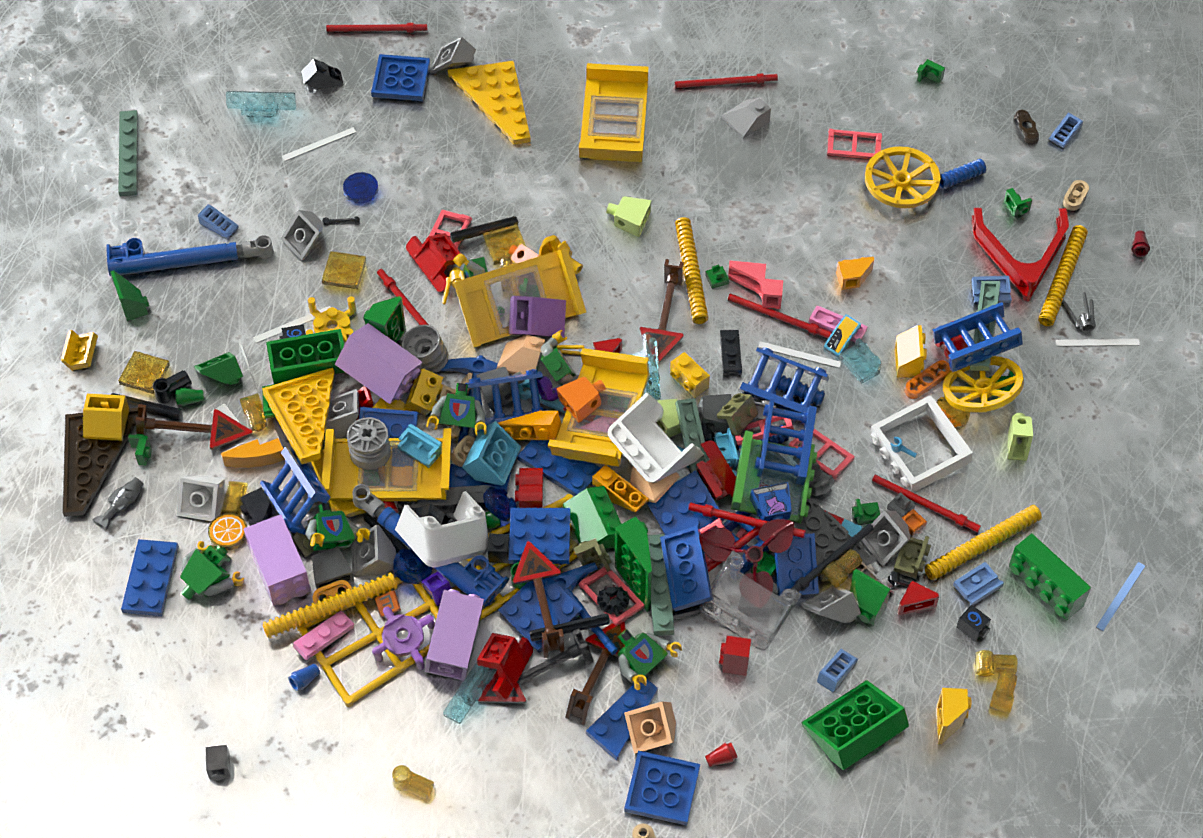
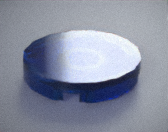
(360, 187)
(498, 502)
(410, 567)

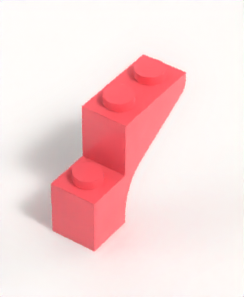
(753, 277)

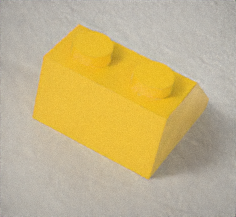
(951, 712)

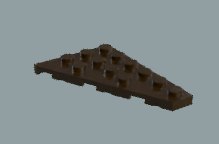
(87, 462)

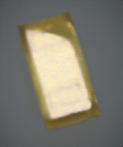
(232, 497)

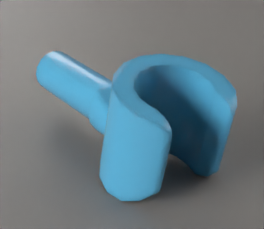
(897, 448)

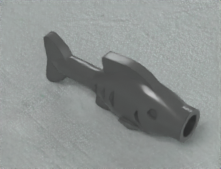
(120, 500)

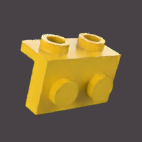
(79, 350)

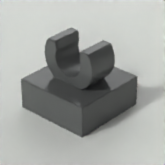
(901, 505)

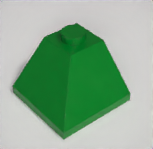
(130, 297)
(221, 368)
(870, 596)

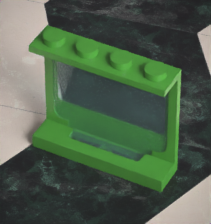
(747, 478)

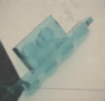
(260, 103)
(650, 351)
(468, 693)

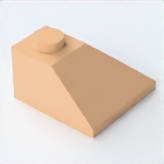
(521, 354)
(653, 491)
(651, 726)

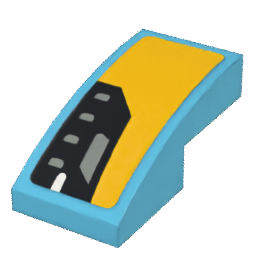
(842, 334)

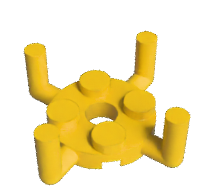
(332, 316)

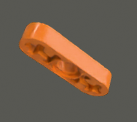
(924, 386)

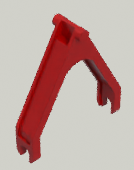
(1023, 275)

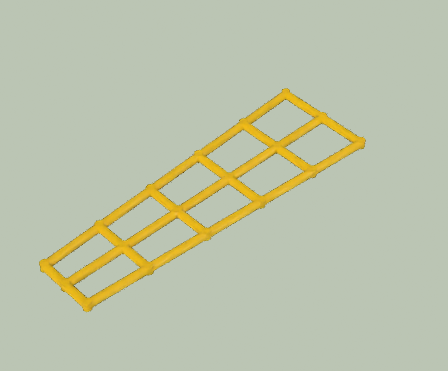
(377, 632)

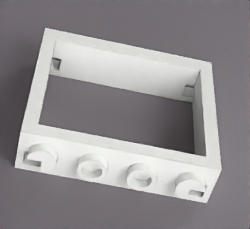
(928, 404)

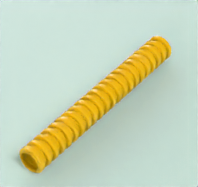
(691, 270)
(1063, 276)
(981, 543)
(329, 605)

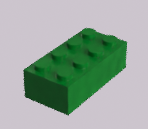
(304, 355)
(1049, 576)

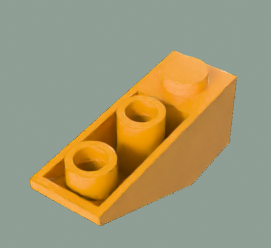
(533, 426)
(619, 489)

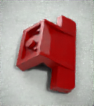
(433, 257)
(716, 472)
(508, 658)

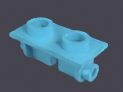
(727, 443)

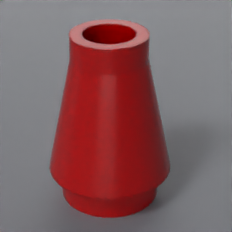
(721, 755)

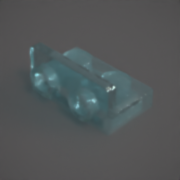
(861, 361)

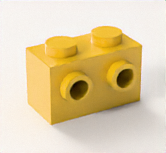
(689, 374)
(424, 392)

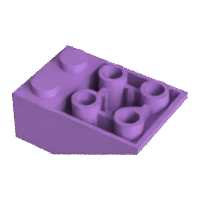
(536, 316)

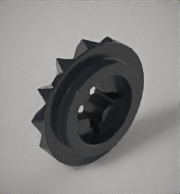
(615, 606)

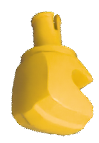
(553, 244)

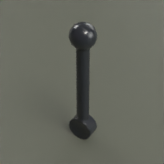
(326, 221)

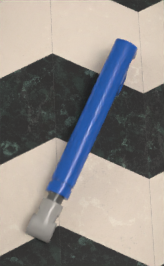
(131, 257)
(484, 582)

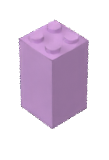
(379, 363)
(277, 560)
(454, 634)

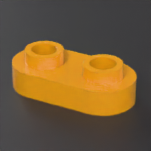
(330, 590)

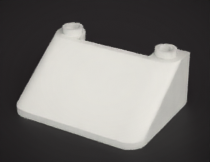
(647, 444)

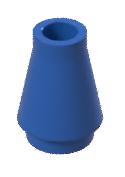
(301, 678)

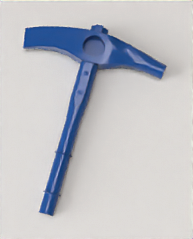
(469, 365)
(568, 581)

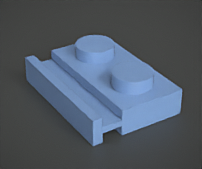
(1005, 291)
(978, 584)

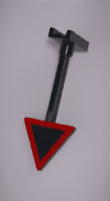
(580, 648)

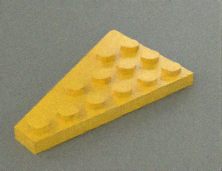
(497, 94)
(303, 411)

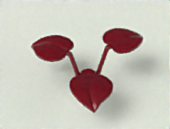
(775, 533)

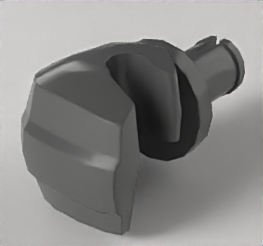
(821, 481)

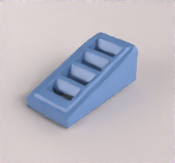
(1072, 120)
(210, 213)
(829, 679)

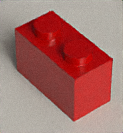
(735, 655)

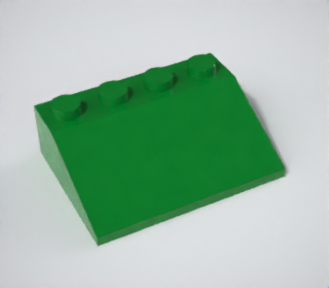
(633, 558)
(856, 724)

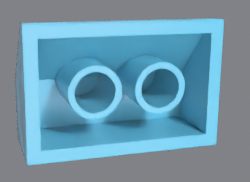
(492, 455)

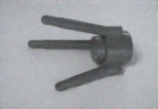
(1086, 320)

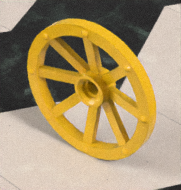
(902, 179)
(984, 387)

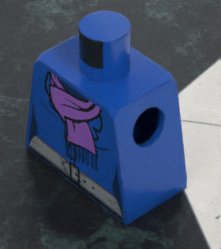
(772, 502)

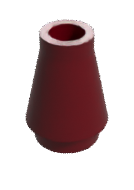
(1140, 244)

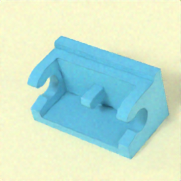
(420, 445)

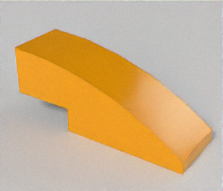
(253, 454)

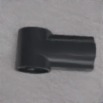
(165, 388)

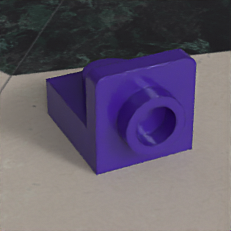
(545, 391)
(435, 585)

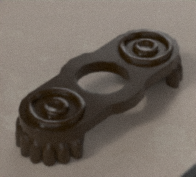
(1031, 134)

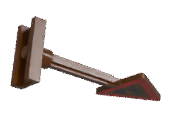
(666, 339)
(222, 430)
(535, 567)
(579, 701)

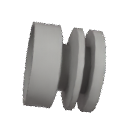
(427, 346)
(368, 443)

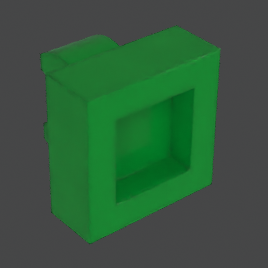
(717, 276)

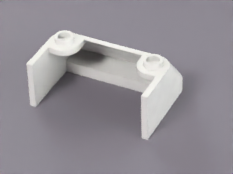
(450, 542)

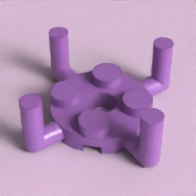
(405, 646)

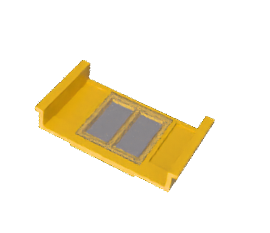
(614, 112)
(487, 295)
(625, 384)
(397, 480)

